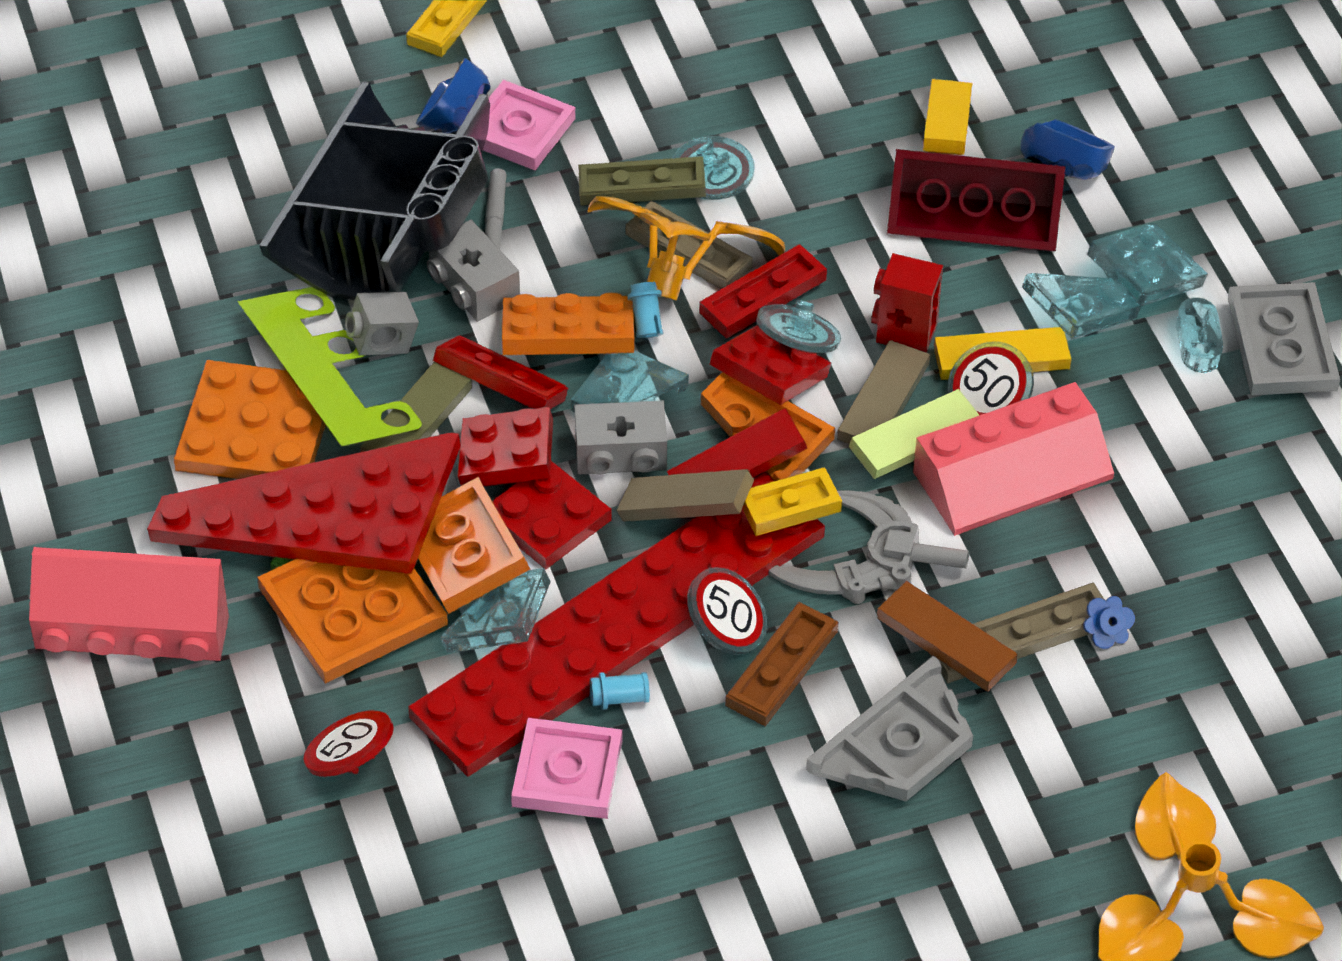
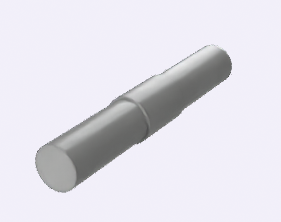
(495, 206)

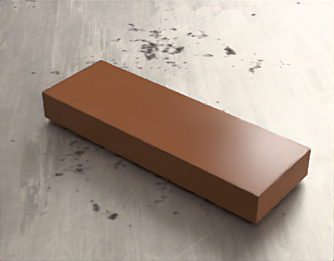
(947, 636)
(781, 664)

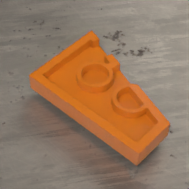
(739, 407)

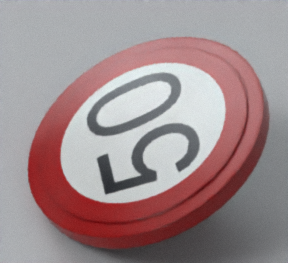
(348, 743)

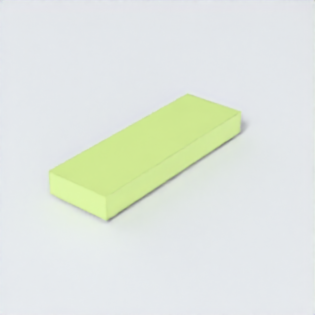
(894, 441)

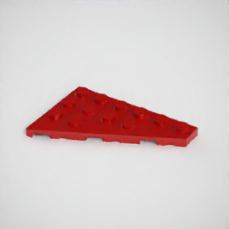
(336, 511)

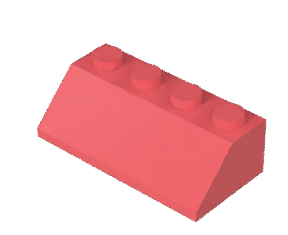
(1013, 458)
(128, 604)

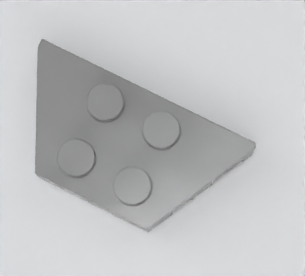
(899, 739)

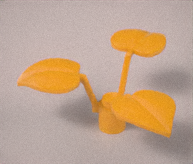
(668, 267)
(1178, 822)

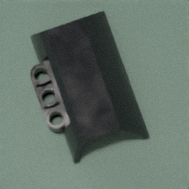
(378, 199)

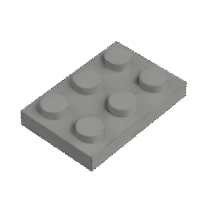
(1283, 339)

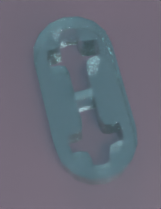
(1208, 334)

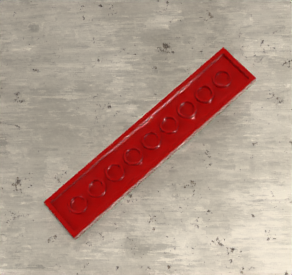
(596, 632)

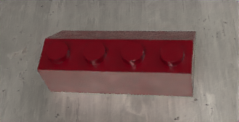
(976, 200)

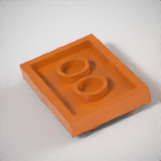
(567, 324)
(469, 547)

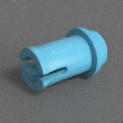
(646, 309)
(619, 689)

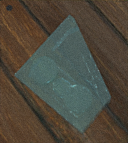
(1081, 302)
(629, 379)
(500, 615)

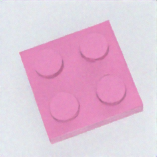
(525, 124)
(567, 768)

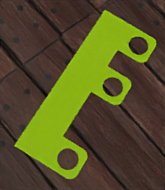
(311, 367)

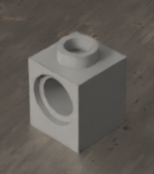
(382, 323)

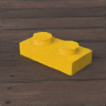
(791, 501)

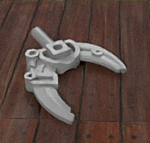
(889, 552)

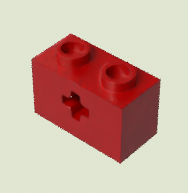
(907, 301)

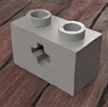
(475, 272)
(620, 437)

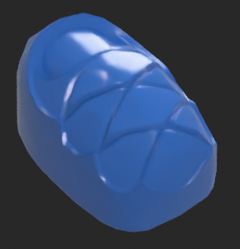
(454, 98)
(1068, 146)

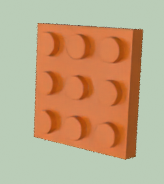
(247, 423)
(349, 613)

